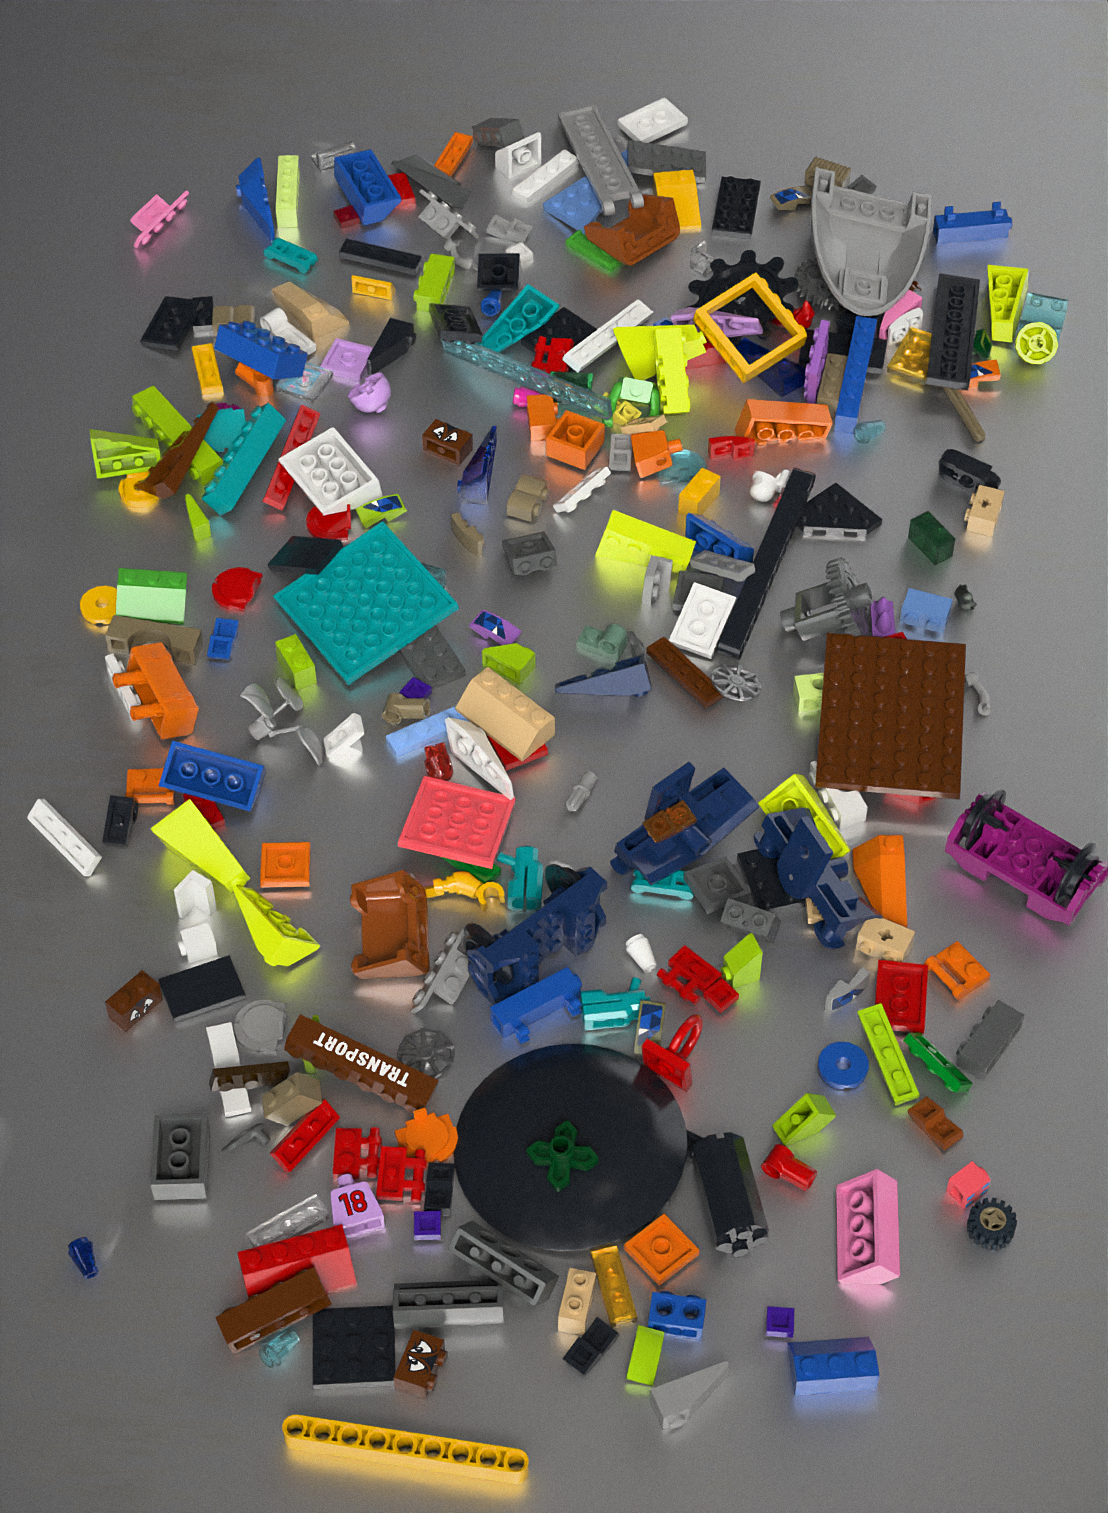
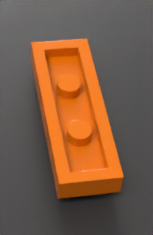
(454, 153)

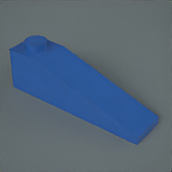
(255, 197)

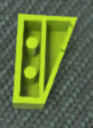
(122, 453)

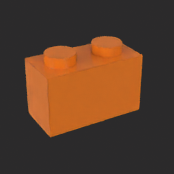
(541, 416)

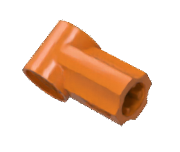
(262, 383)

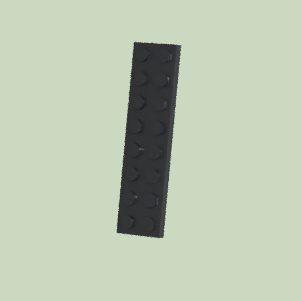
(953, 332)

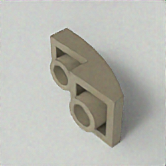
(467, 535)

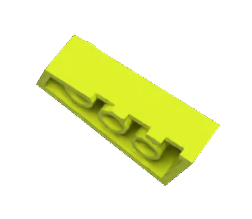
(1006, 298)
(671, 372)

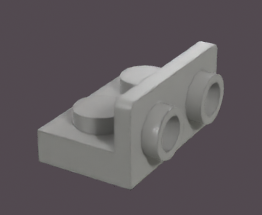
(656, 578)

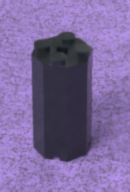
(729, 1194)

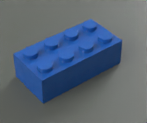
(261, 350)

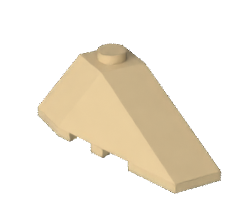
(310, 311)

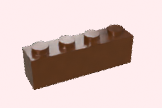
(273, 1310)

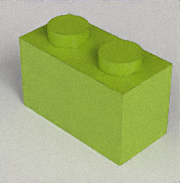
(295, 662)

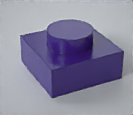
(416, 689)
(427, 1225)
(780, 1322)

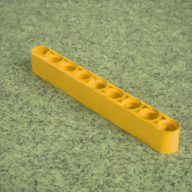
(415, 1458)

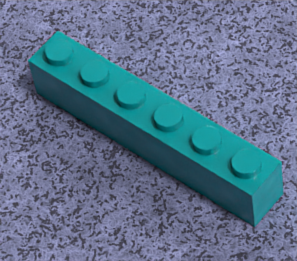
(243, 458)

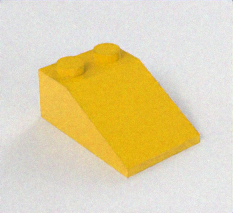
(682, 188)

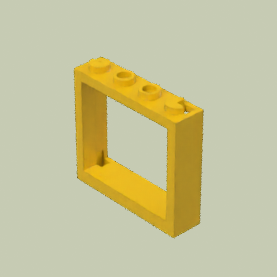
(727, 349)

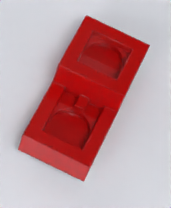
(736, 446)

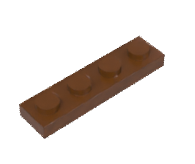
(684, 672)

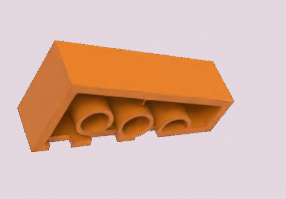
(783, 421)

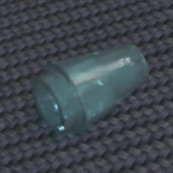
(869, 430)
(278, 1348)

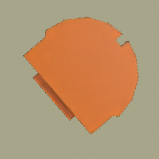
(430, 1134)

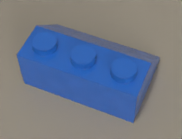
(716, 539)
(833, 1366)

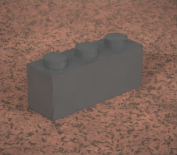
(497, 132)
(989, 1039)

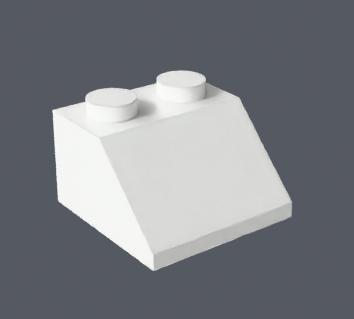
(519, 156)

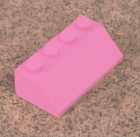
(868, 1229)

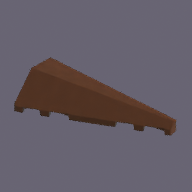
(171, 468)

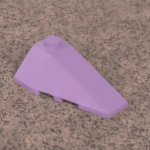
(729, 323)

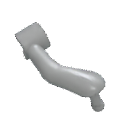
(463, 262)
(984, 705)

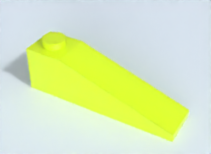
(798, 793)
(271, 930)

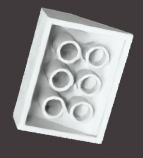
(331, 473)

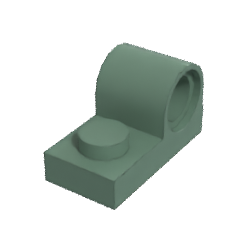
(606, 643)

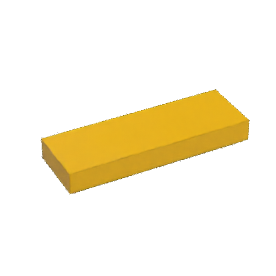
(207, 369)

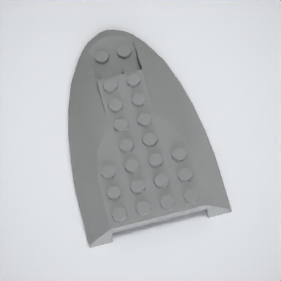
(867, 243)

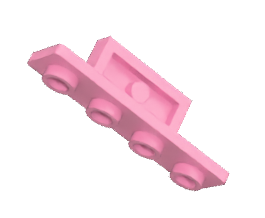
(154, 214)

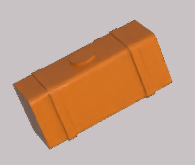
(160, 691)

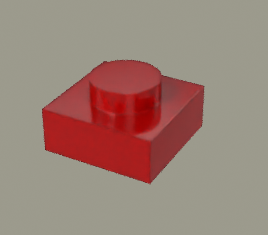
(721, 995)

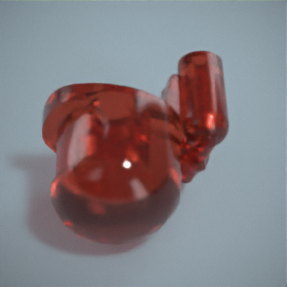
(438, 762)

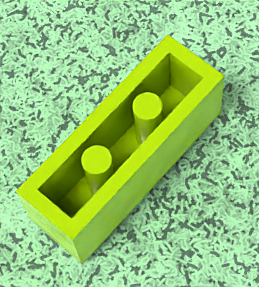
(435, 281)

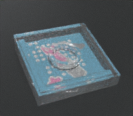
(308, 386)

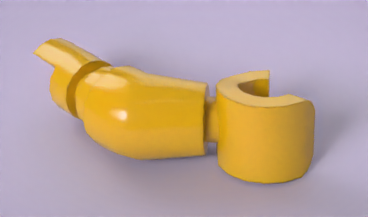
(468, 885)

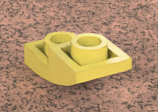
(624, 412)

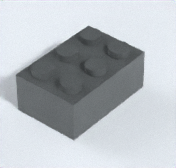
(180, 1156)

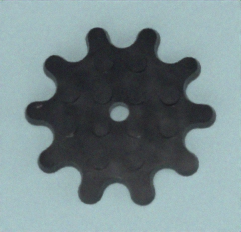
(727, 276)

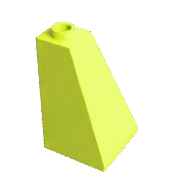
(639, 350)
(197, 843)

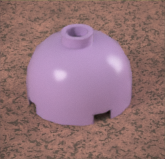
(372, 394)

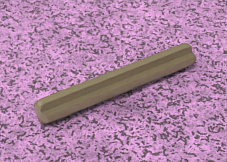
(966, 413)

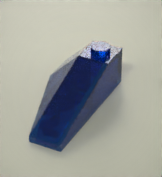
(782, 376)
(478, 473)

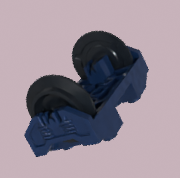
(513, 957)

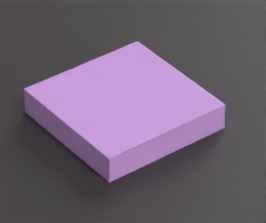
(347, 359)

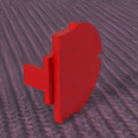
(329, 526)
(236, 588)

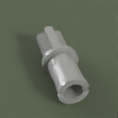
(581, 791)

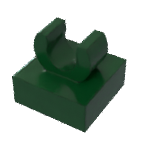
(982, 344)

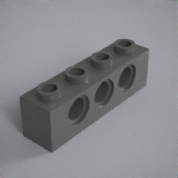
(503, 1263)

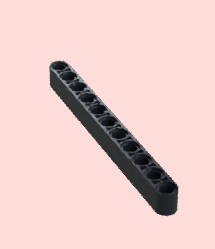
(766, 564)

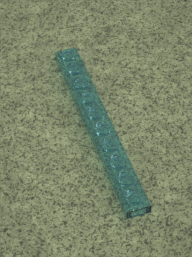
(531, 377)

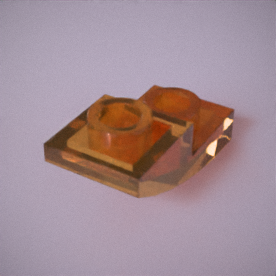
(669, 823)

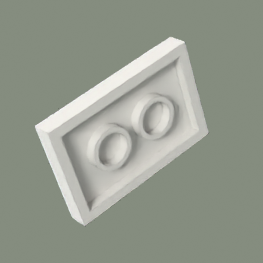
(652, 121)
(702, 620)

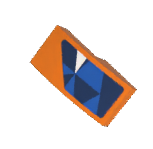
(984, 371)

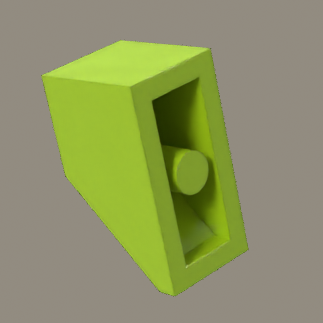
(510, 661)
(742, 963)
(804, 1119)

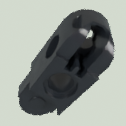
(966, 471)

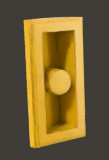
(372, 287)

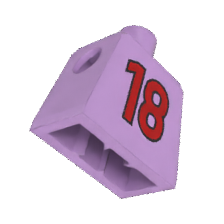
(355, 1207)

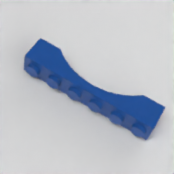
(855, 374)

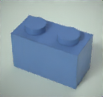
(926, 610)

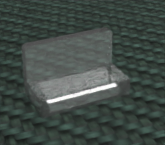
(325, 159)

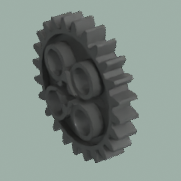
(814, 286)

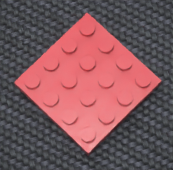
(457, 822)

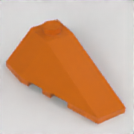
(881, 872)

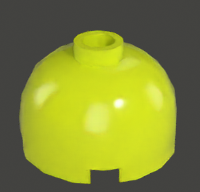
(1036, 343)

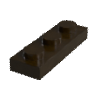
(248, 1076)

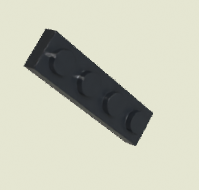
(380, 256)

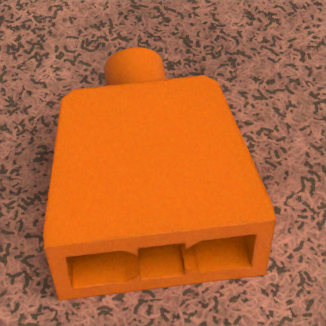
(653, 451)

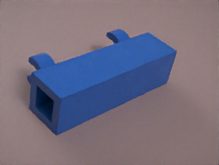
(972, 225)
(535, 1003)

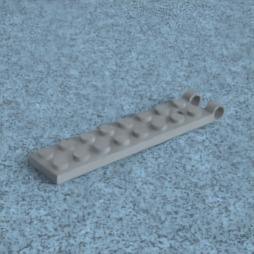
(600, 158)

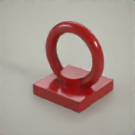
(667, 1061)

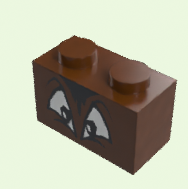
(447, 442)
(133, 1000)
(420, 1364)

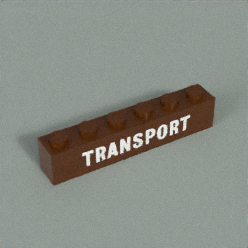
(360, 1065)

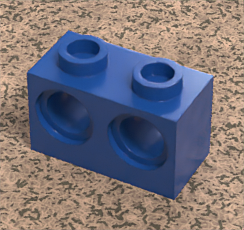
(676, 1323)

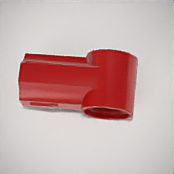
(783, 1164)

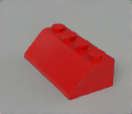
(283, 1259)

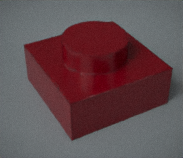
(346, 217)

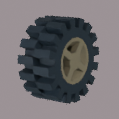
(992, 1214)

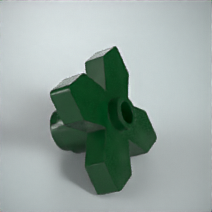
(562, 1155)

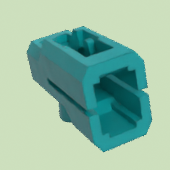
(525, 867)
(611, 1009)

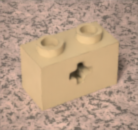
(985, 510)
(885, 940)
(577, 1301)

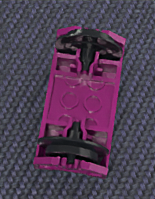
(1026, 857)

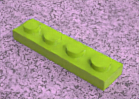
(888, 1054)

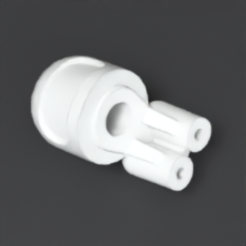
(766, 485)

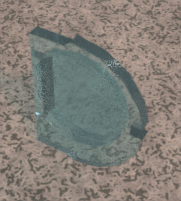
(684, 468)

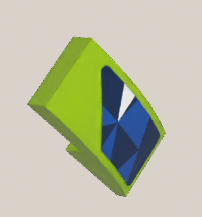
(384, 507)

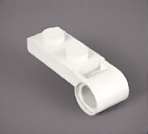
(278, 325)

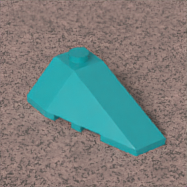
(520, 318)

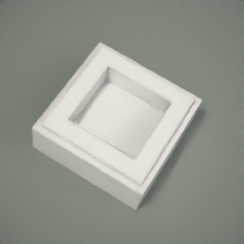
(525, 253)

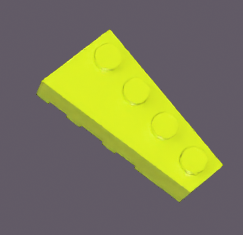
(635, 542)

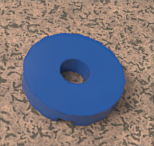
(847, 1053)

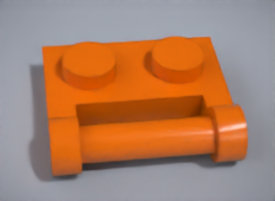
(147, 781)
(962, 966)

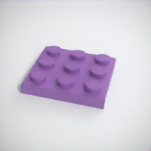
(815, 367)

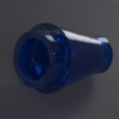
(83, 1256)

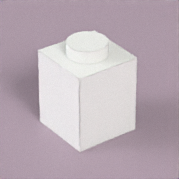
(197, 943)

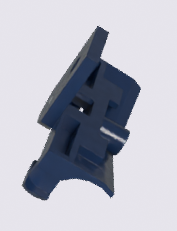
(716, 803)
(809, 871)

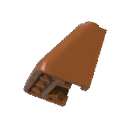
(639, 234)
(392, 927)

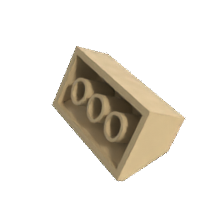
(506, 714)

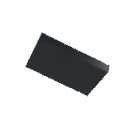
(171, 323)
(305, 555)
(202, 988)

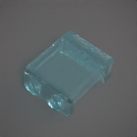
(1045, 310)

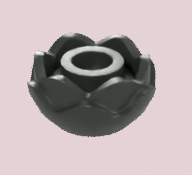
(965, 598)

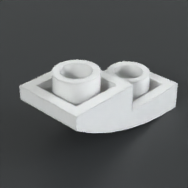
(900, 327)

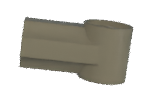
(399, 707)

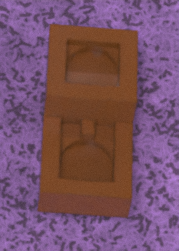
(934, 1124)

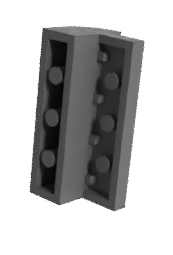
(447, 1304)

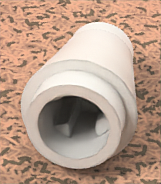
(641, 952)

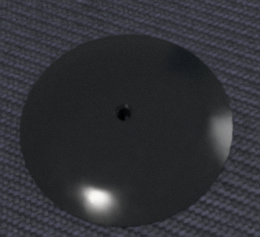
(617, 1112)

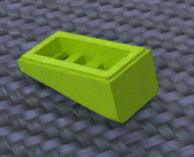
(198, 521)

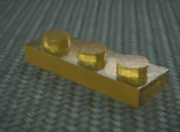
(614, 1286)

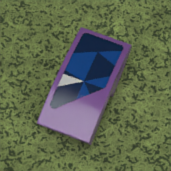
(497, 628)

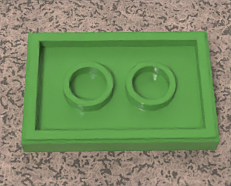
(586, 248)

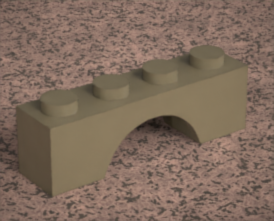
(129, 632)

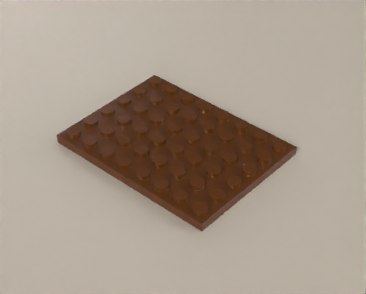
(892, 716)

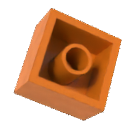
(575, 440)

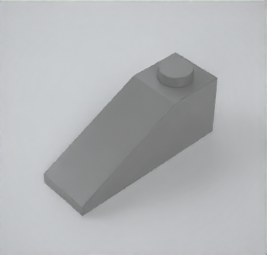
(682, 1397)

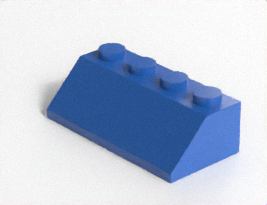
(366, 186)
(212, 776)

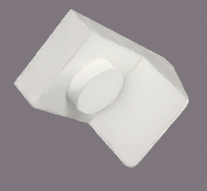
(345, 738)

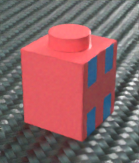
(968, 1185)

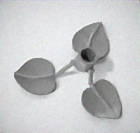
(265, 723)

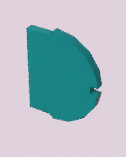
(225, 429)

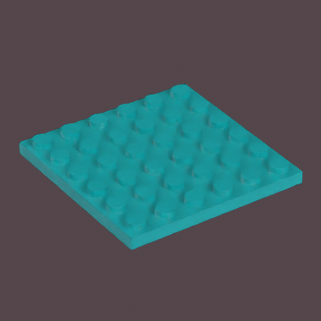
(366, 603)

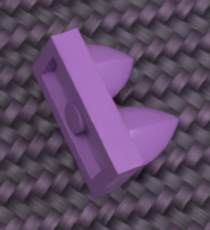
(882, 618)

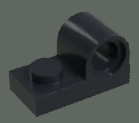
(120, 816)

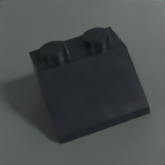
(499, 272)

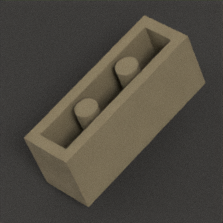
(832, 382)

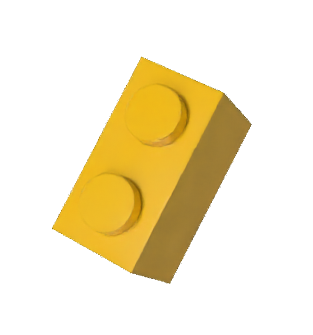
(699, 493)

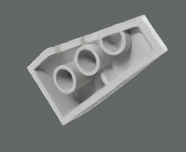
(475, 750)

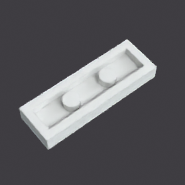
(582, 490)
(125, 693)

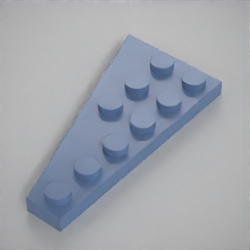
(577, 203)

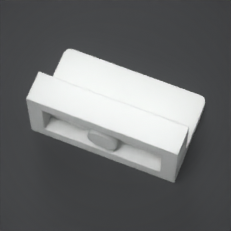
(195, 892)

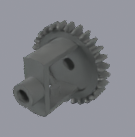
(843, 590)

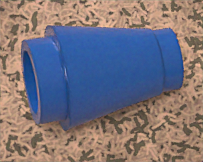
(492, 303)

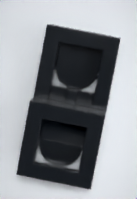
(439, 1187)
(591, 1347)

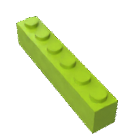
(168, 426)

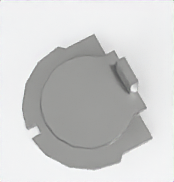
(260, 1025)

